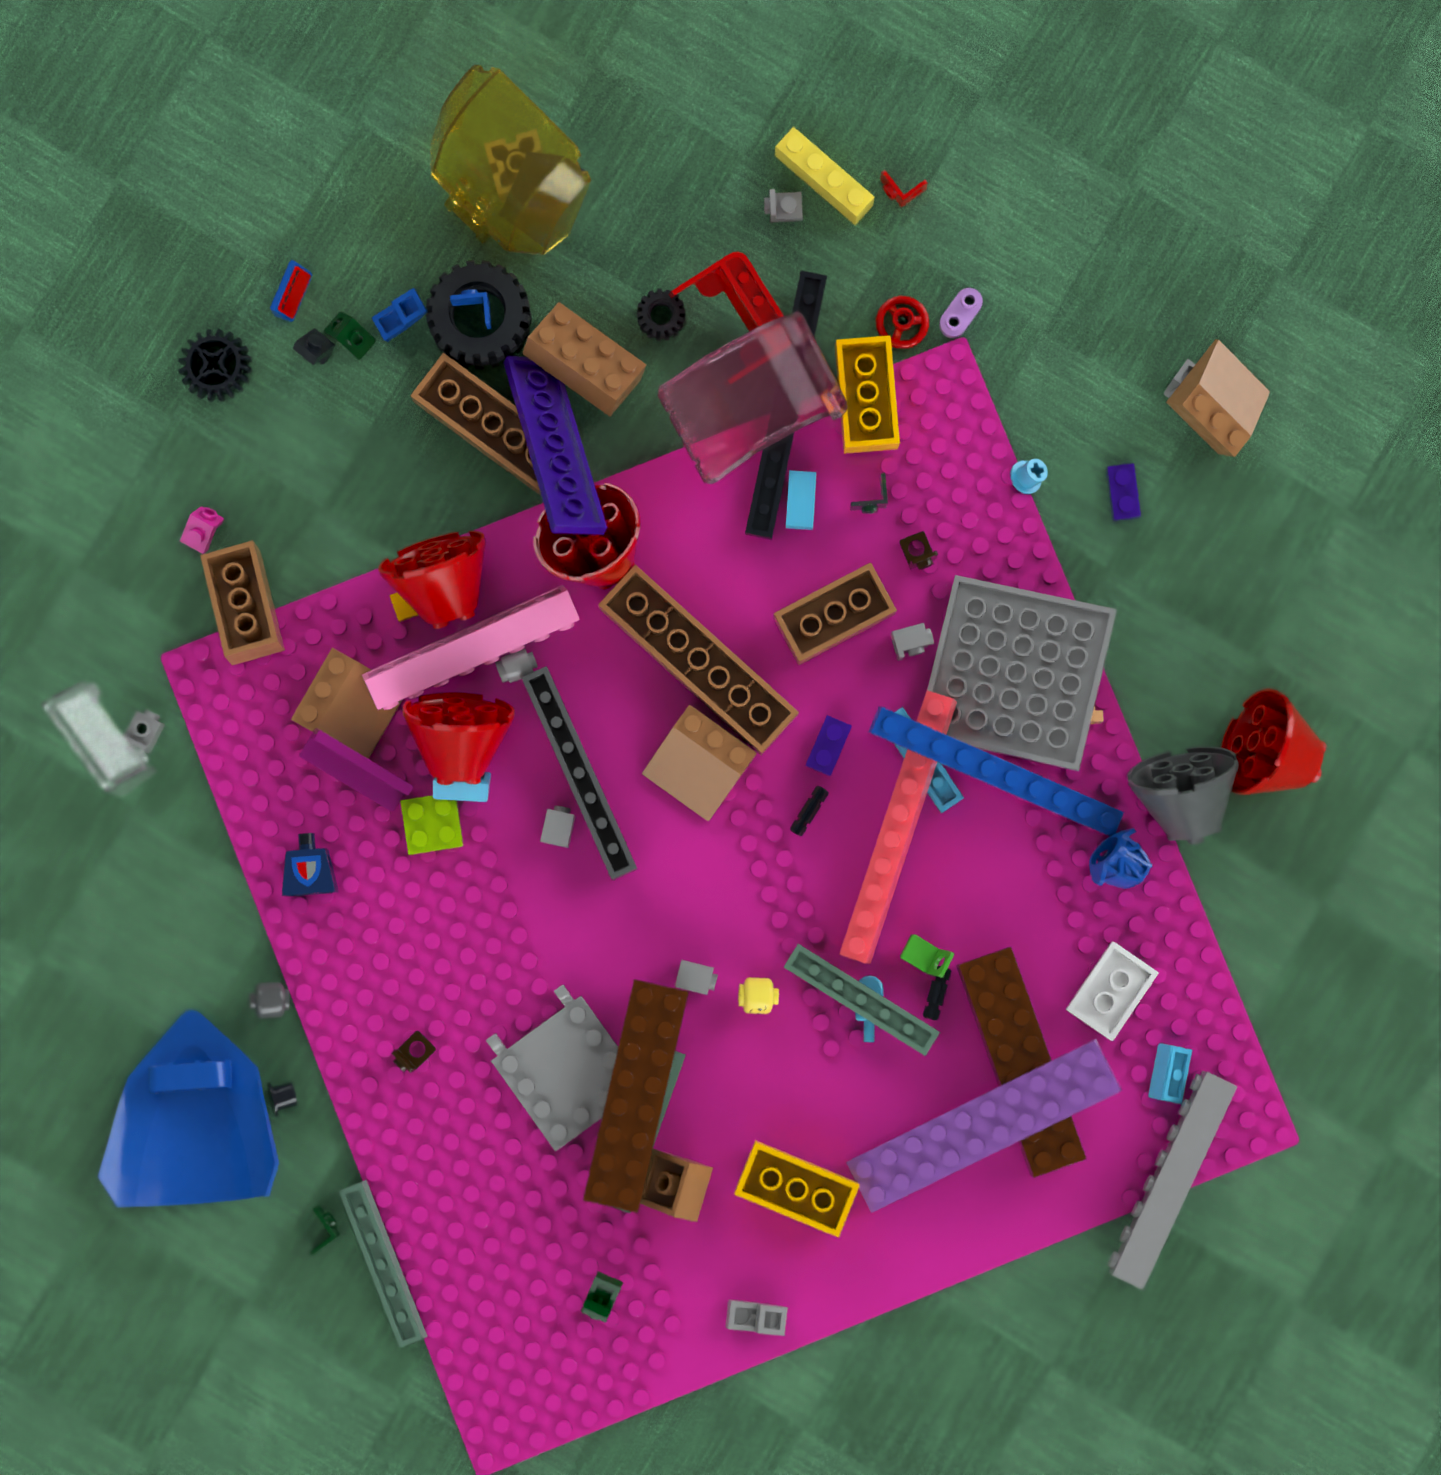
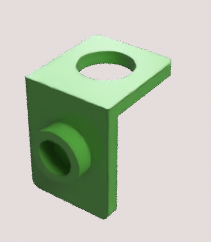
(926, 956)

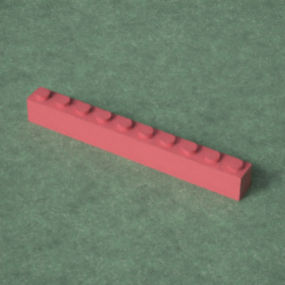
(895, 837)

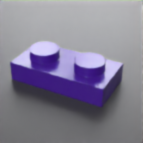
(1123, 492)
(828, 745)

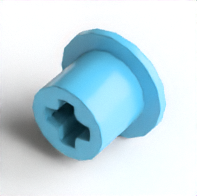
(1028, 475)

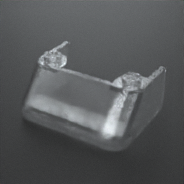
(97, 739)

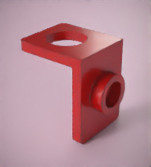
(894, 192)

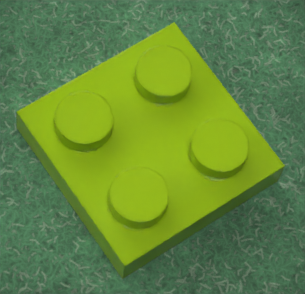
(431, 824)

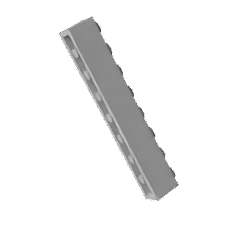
(1172, 1179)

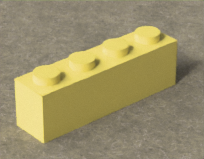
(824, 176)

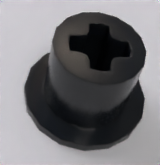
(281, 1097)

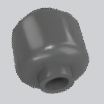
(269, 1000)

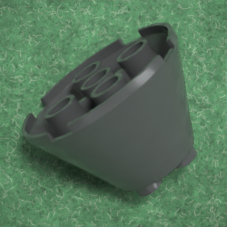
(1186, 790)

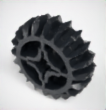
(222, 358)

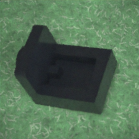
(314, 347)

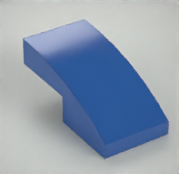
(400, 315)

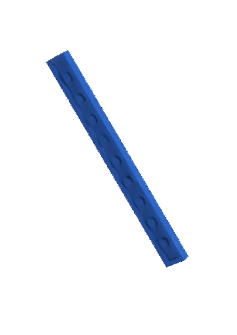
(995, 771)

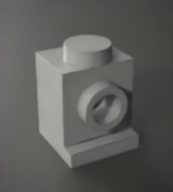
(911, 640)
(149, 738)

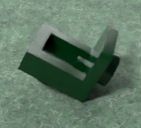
(601, 1297)

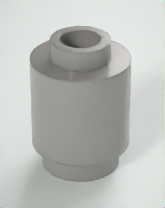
(516, 665)

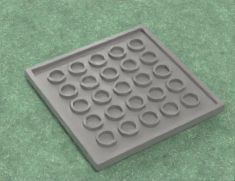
(1021, 670)

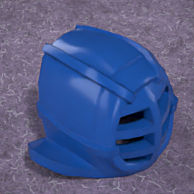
(1123, 863)

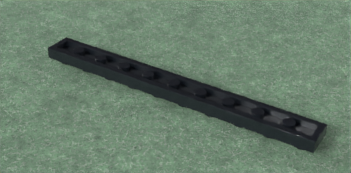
(776, 456)

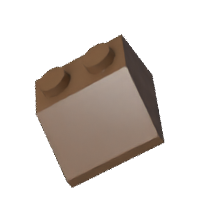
(675, 1185)

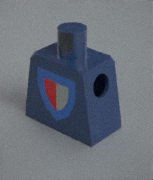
(308, 869)

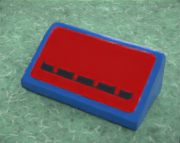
(291, 291)

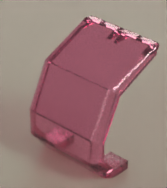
(751, 395)

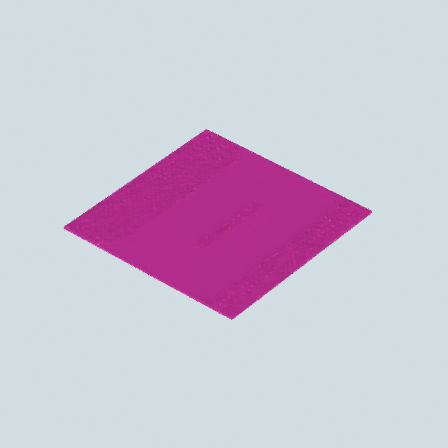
(490, 929)

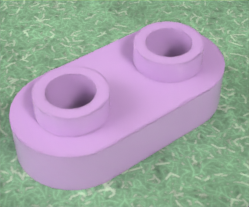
(961, 312)

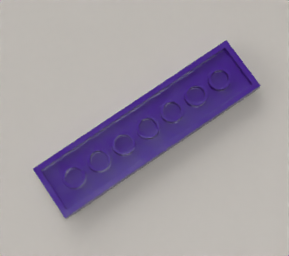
(555, 449)

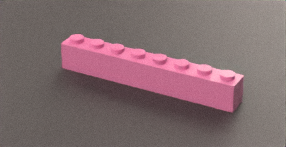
(470, 648)

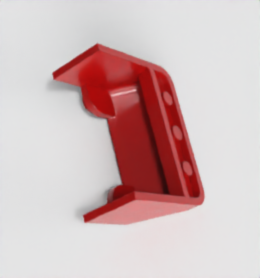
(742, 286)

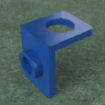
(470, 297)

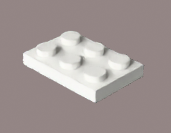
(1112, 991)

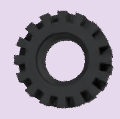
(655, 330)

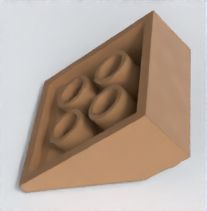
(1220, 400)
(343, 705)
(699, 763)

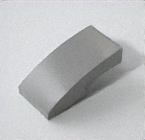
(756, 1317)

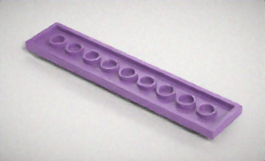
(984, 1125)

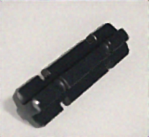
(809, 811)
(936, 996)

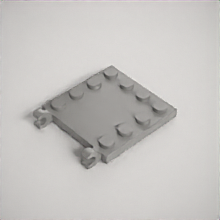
(560, 1070)

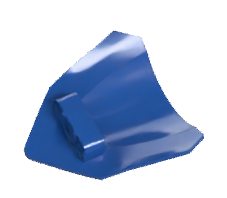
(190, 1124)

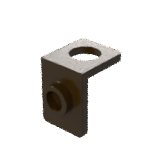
(925, 559)
(403, 1057)

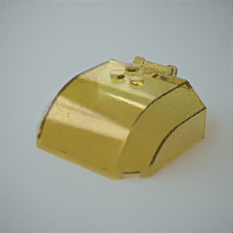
(506, 165)

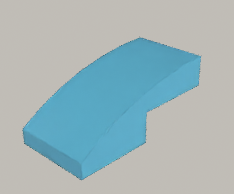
(801, 500)

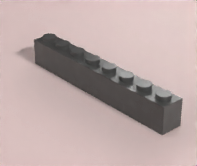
(579, 773)

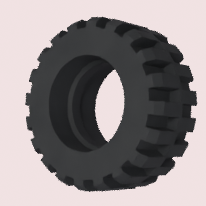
(487, 349)

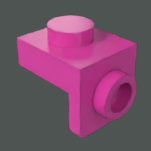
(201, 529)

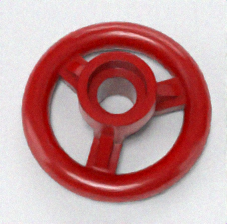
(906, 313)

